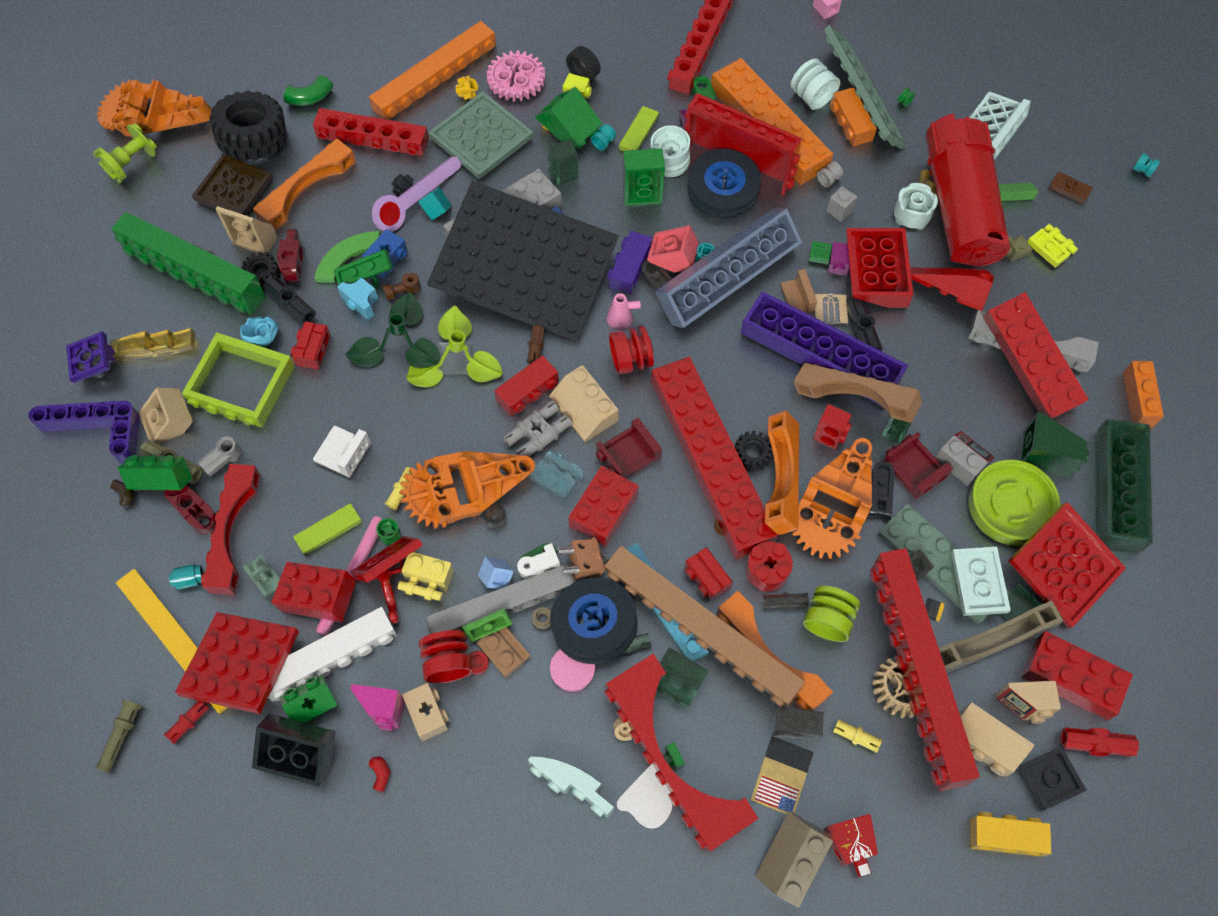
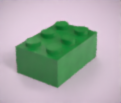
(643, 176)

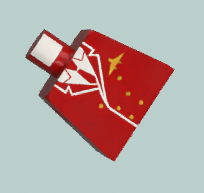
(854, 843)

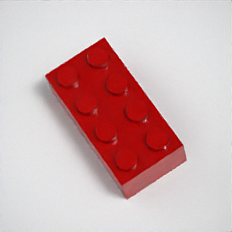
(1078, 675)

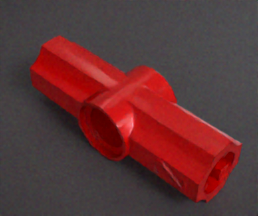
(1099, 742)

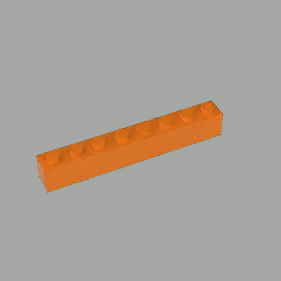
(432, 71)

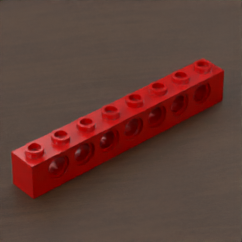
(698, 44)

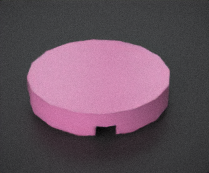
(570, 674)

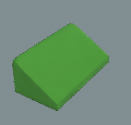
(1017, 191)
(488, 625)

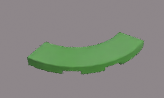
(341, 253)

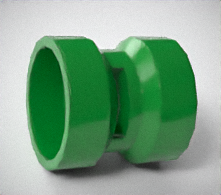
(387, 527)

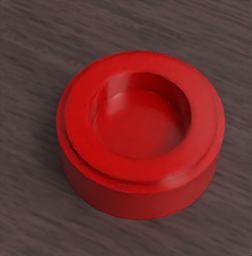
(479, 662)

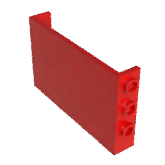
(723, 127)

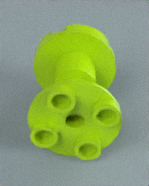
(120, 157)

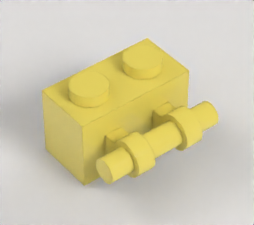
(428, 572)

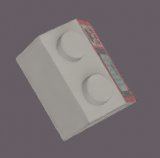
(965, 457)

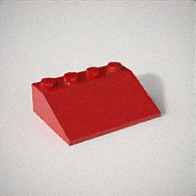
(880, 266)

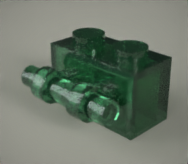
(683, 673)

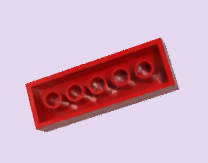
(1035, 357)

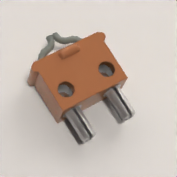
(584, 558)

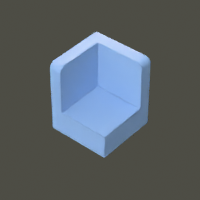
(495, 573)

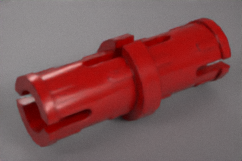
(186, 721)

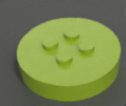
(1012, 501)

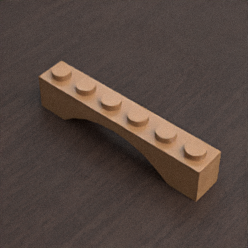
(897, 400)

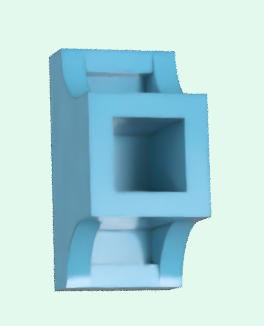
(359, 296)

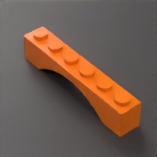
(331, 161)
(782, 508)
(740, 616)

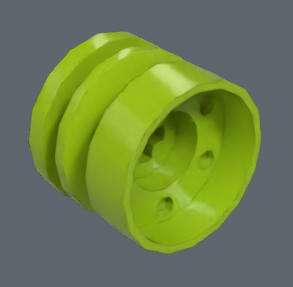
(831, 613)

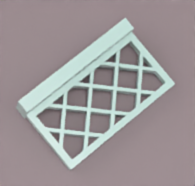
(1013, 118)

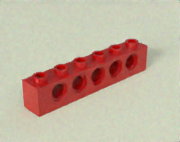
(371, 132)

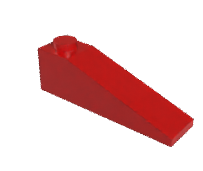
(967, 285)

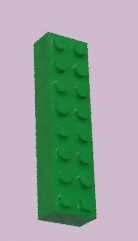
(188, 263)

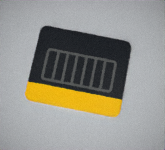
(934, 609)

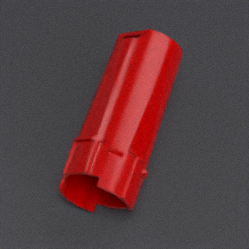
(967, 190)

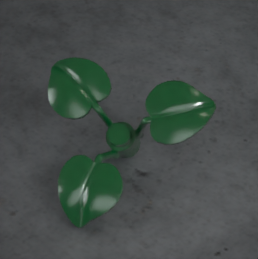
(404, 312)

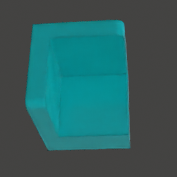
(435, 203)

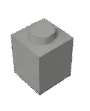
(841, 203)

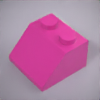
(381, 704)

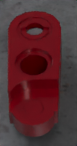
(291, 257)
(195, 512)

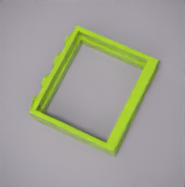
(244, 349)

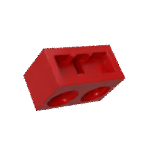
(833, 427)

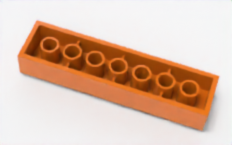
(746, 92)

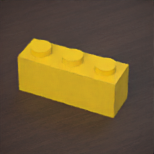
(1010, 835)

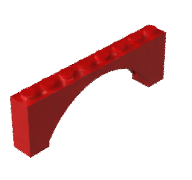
(710, 817)

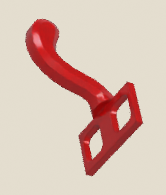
(384, 578)

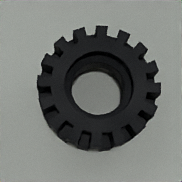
(259, 261)
(755, 440)

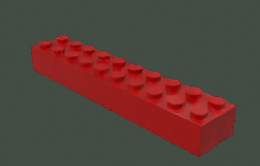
(712, 456)
(923, 671)

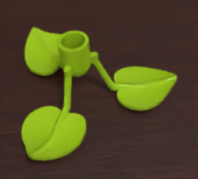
(456, 328)

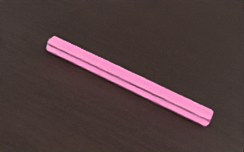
(359, 557)

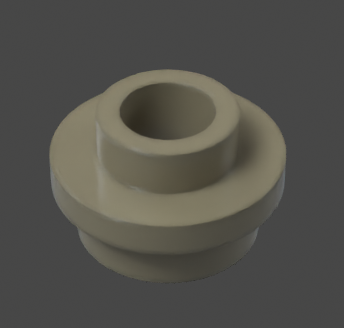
(540, 612)

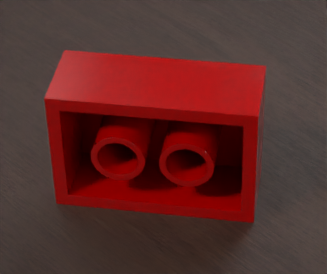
(603, 506)
(314, 591)

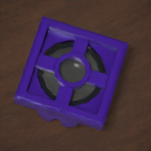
(89, 359)

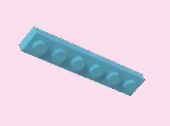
(685, 644)

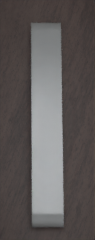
(512, 598)

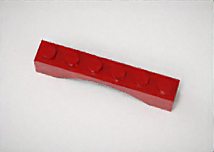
(240, 486)

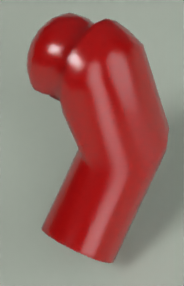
(382, 772)

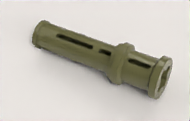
(122, 724)

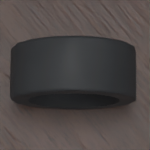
(588, 58)

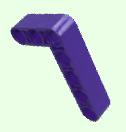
(94, 419)

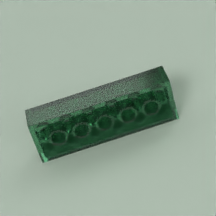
(1124, 485)

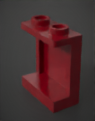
(629, 450)
(916, 466)

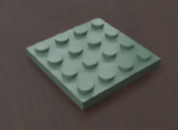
(481, 134)

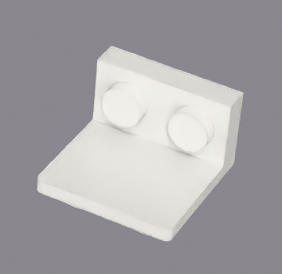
(342, 450)

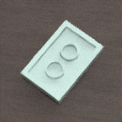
(980, 581)

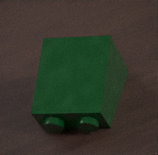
(1053, 447)

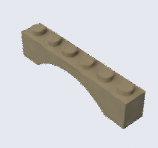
(1017, 630)

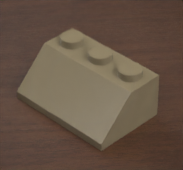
(794, 858)

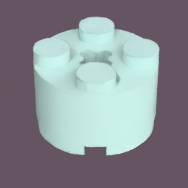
(915, 206)

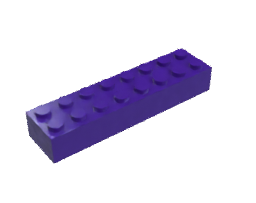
(815, 342)

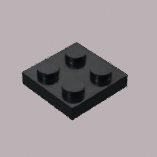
(1052, 778)

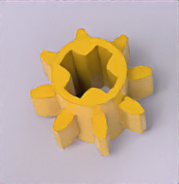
(466, 87)

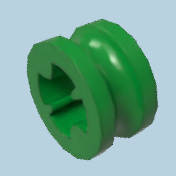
(906, 97)

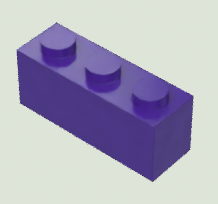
(629, 262)

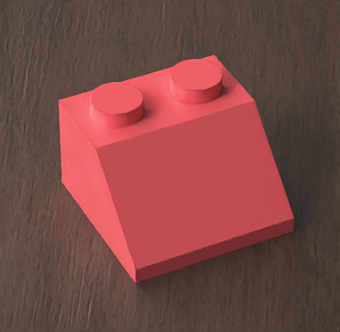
(674, 249)

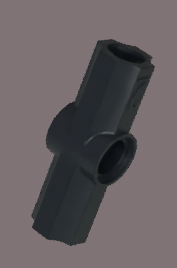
(295, 305)
(861, 317)

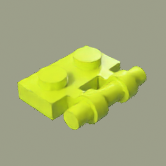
(1046, 245)

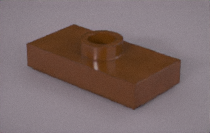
(1070, 187)

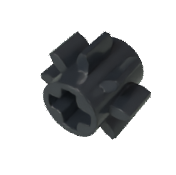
(401, 184)

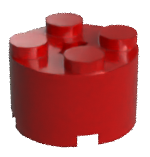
(757, 566)

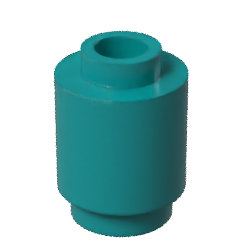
(186, 576)

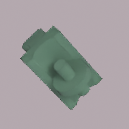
(262, 575)

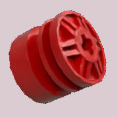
(635, 349)
(445, 656)

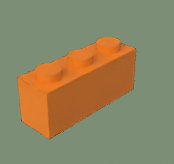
(852, 117)
(1143, 393)

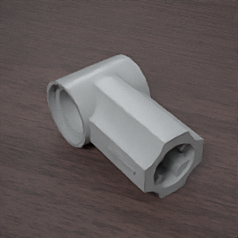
(219, 456)

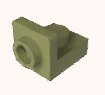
(1018, 248)

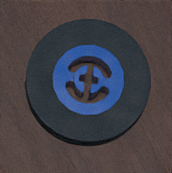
(741, 183)
(588, 641)

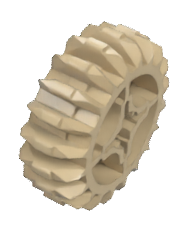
(896, 680)

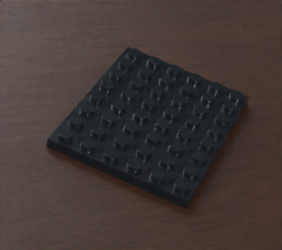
(523, 260)

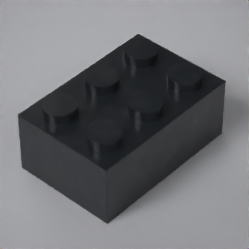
(293, 749)

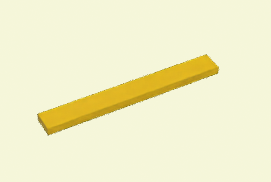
(160, 620)

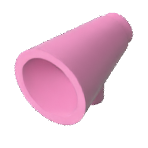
(620, 312)

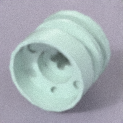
(815, 84)
(675, 148)

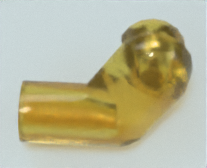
(924, 179)

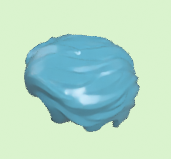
(259, 331)

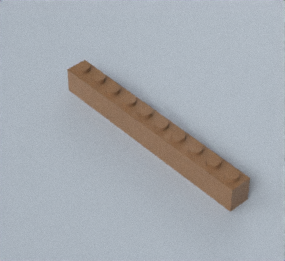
(705, 627)

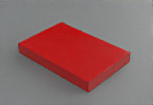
(386, 558)

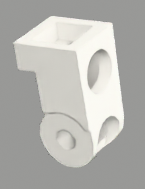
(538, 564)

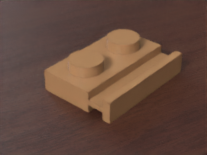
(504, 651)

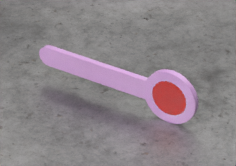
(389, 210)

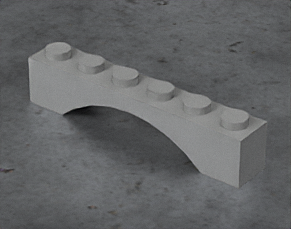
(1078, 352)

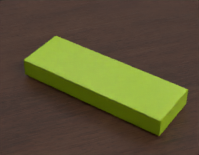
(639, 129)
(327, 529)

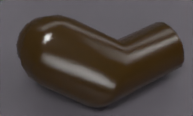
(125, 494)

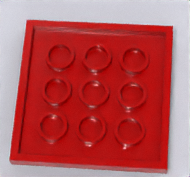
(1067, 564)
(237, 662)

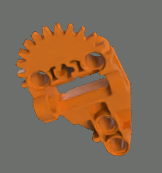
(166, 111)
(480, 477)
(845, 486)

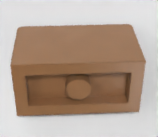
(800, 292)

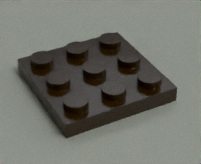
(232, 185)

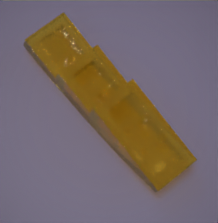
(153, 345)

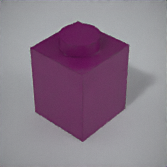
(838, 259)

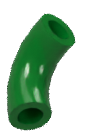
(308, 95)

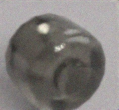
(495, 516)

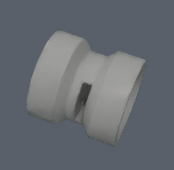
(827, 175)

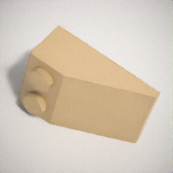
(247, 231)

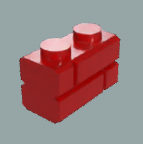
(310, 345)
(708, 574)

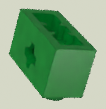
(320, 700)

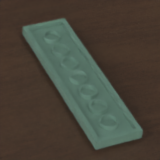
(865, 89)

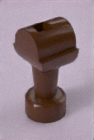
(409, 283)

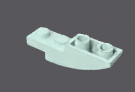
(564, 776)

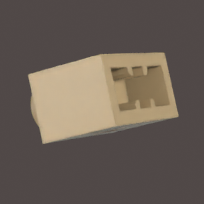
(419, 699)

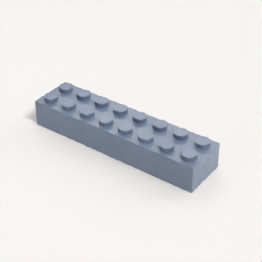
(728, 267)

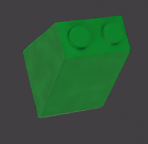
(570, 118)

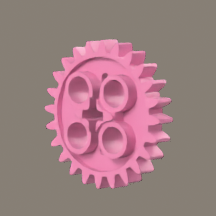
(505, 73)

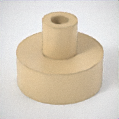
(621, 730)

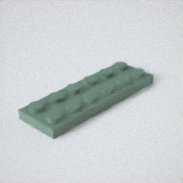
(914, 532)

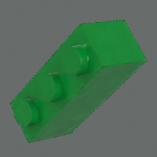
(154, 472)

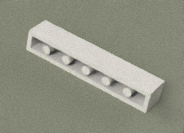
(334, 651)

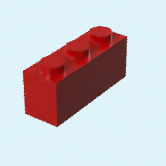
(527, 386)

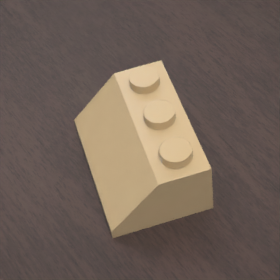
(584, 404)
(994, 741)

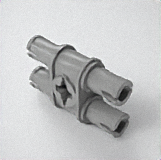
(536, 421)

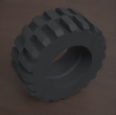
(248, 109)

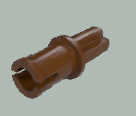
(535, 344)

